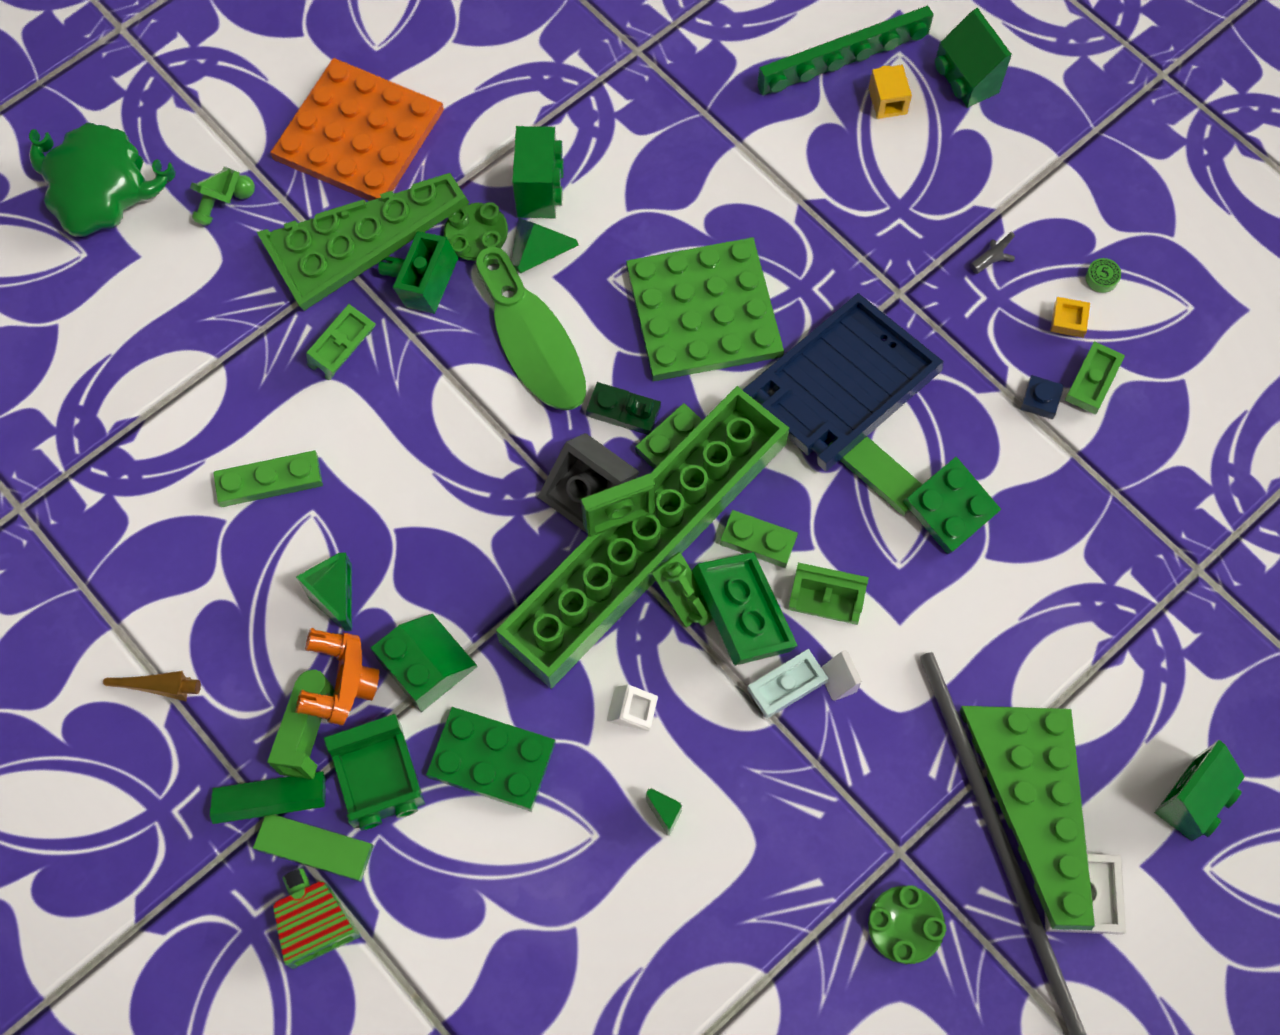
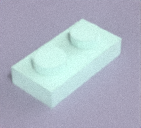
(787, 683)

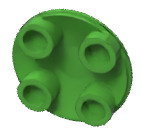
(475, 229)
(906, 924)

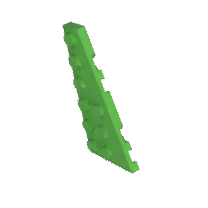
(352, 238)
(1038, 790)

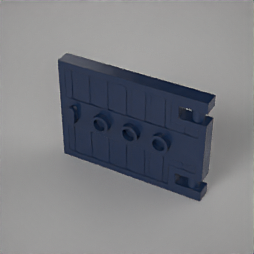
(844, 380)

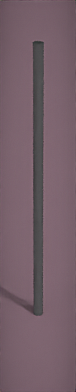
(1003, 847)

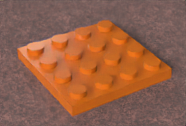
(357, 131)

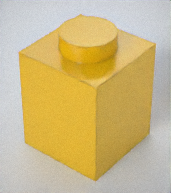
(889, 91)

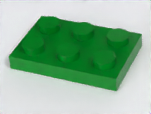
(744, 608)
(491, 759)

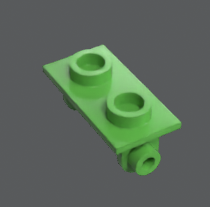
(682, 591)

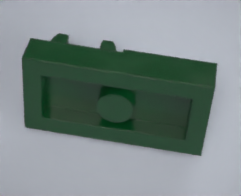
(623, 408)

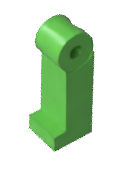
(298, 731)

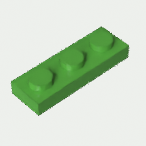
(267, 478)

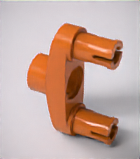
(351, 680)

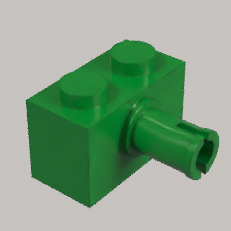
(423, 272)

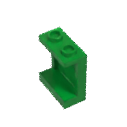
(375, 772)

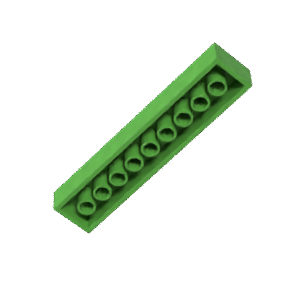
(616, 566)

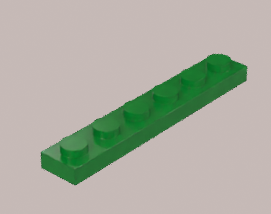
(844, 50)

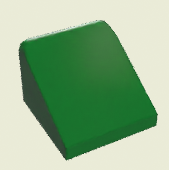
(665, 809)

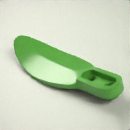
(532, 336)

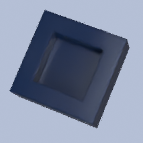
(1042, 397)

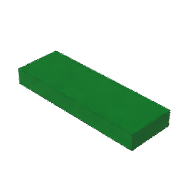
(267, 798)

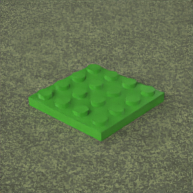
(704, 309)

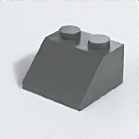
(581, 471)

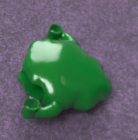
(93, 177)

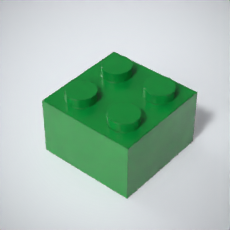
(537, 172)

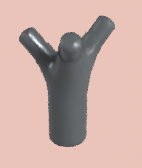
(993, 254)

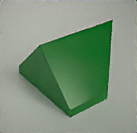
(537, 244)
(330, 588)

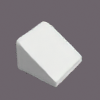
(842, 676)
(632, 707)

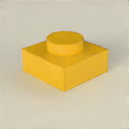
(1070, 317)

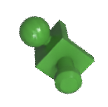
(220, 187)

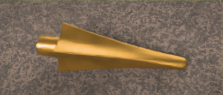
(168, 684)

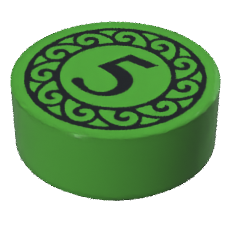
(1103, 275)

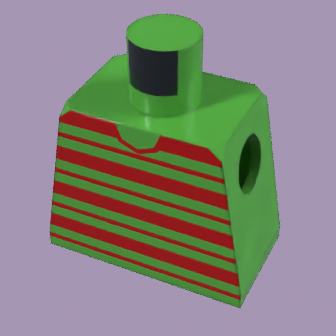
(310, 920)

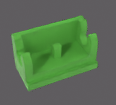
(339, 341)
(828, 593)

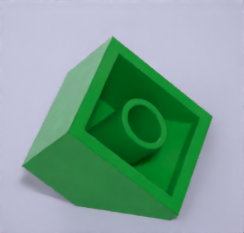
(973, 59)
(423, 659)
(1202, 792)

